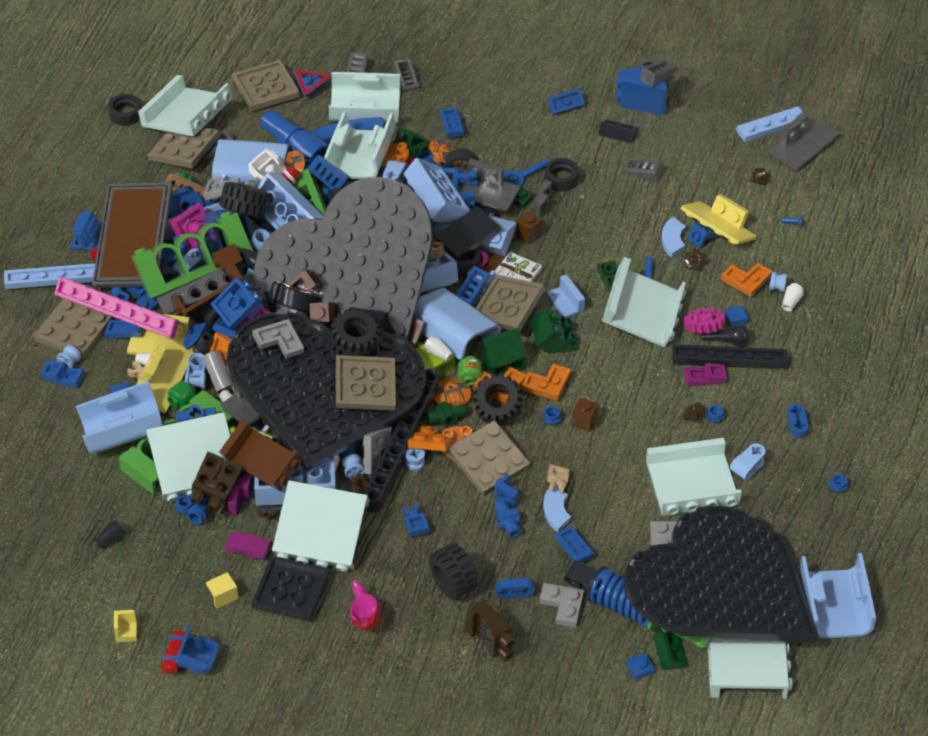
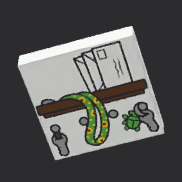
(518, 268)

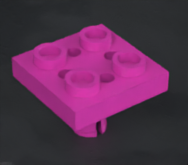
(180, 224)

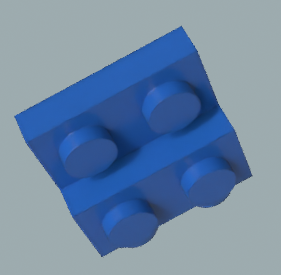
(237, 303)

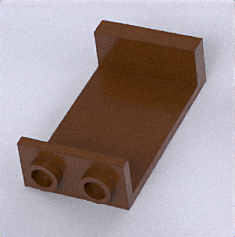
(179, 308)
(261, 456)

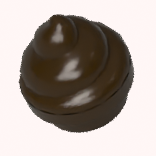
(759, 176)

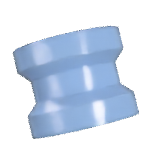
(778, 281)
(69, 356)
(414, 463)
(352, 465)

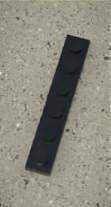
(729, 356)

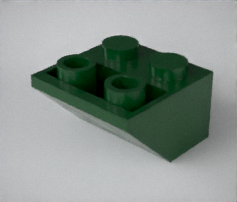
(554, 332)
(503, 352)

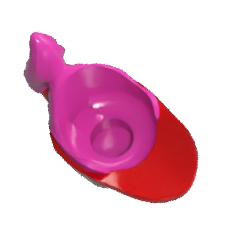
(364, 608)

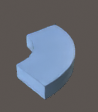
(672, 237)
(554, 509)

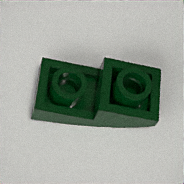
(607, 273)

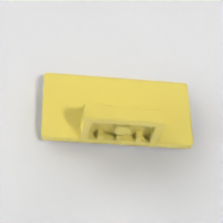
(724, 217)
(149, 338)
(164, 369)

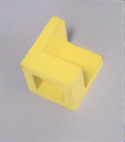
(223, 590)
(125, 626)

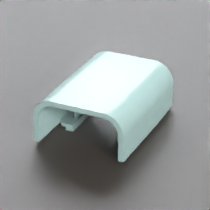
(364, 95)
(359, 151)

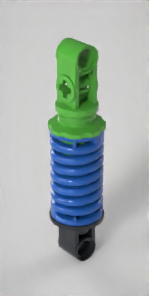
(607, 590)

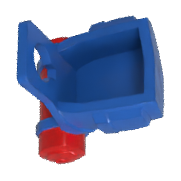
(87, 233)
(189, 652)

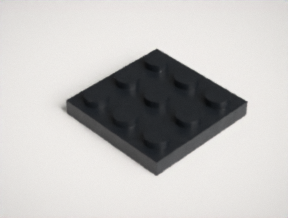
(290, 588)

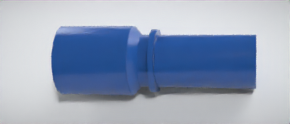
(297, 137)

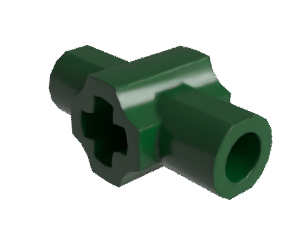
(446, 414)

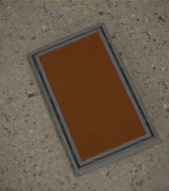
(132, 219)

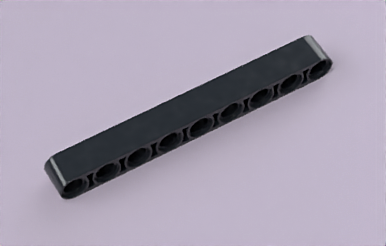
(394, 454)

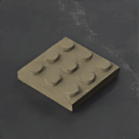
(265, 85)
(183, 149)
(510, 301)
(73, 326)
(365, 382)
(487, 457)

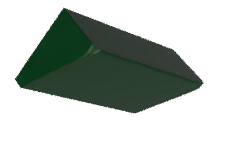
(669, 651)

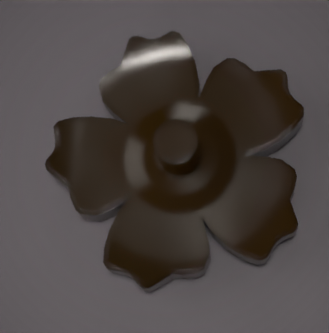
(695, 259)
(693, 412)
(360, 483)
(271, 511)

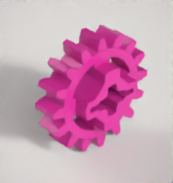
(704, 320)

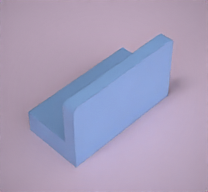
(567, 298)

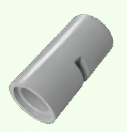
(218, 371)

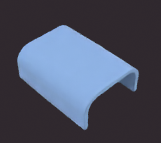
(235, 155)
(453, 320)
(119, 417)
(839, 600)

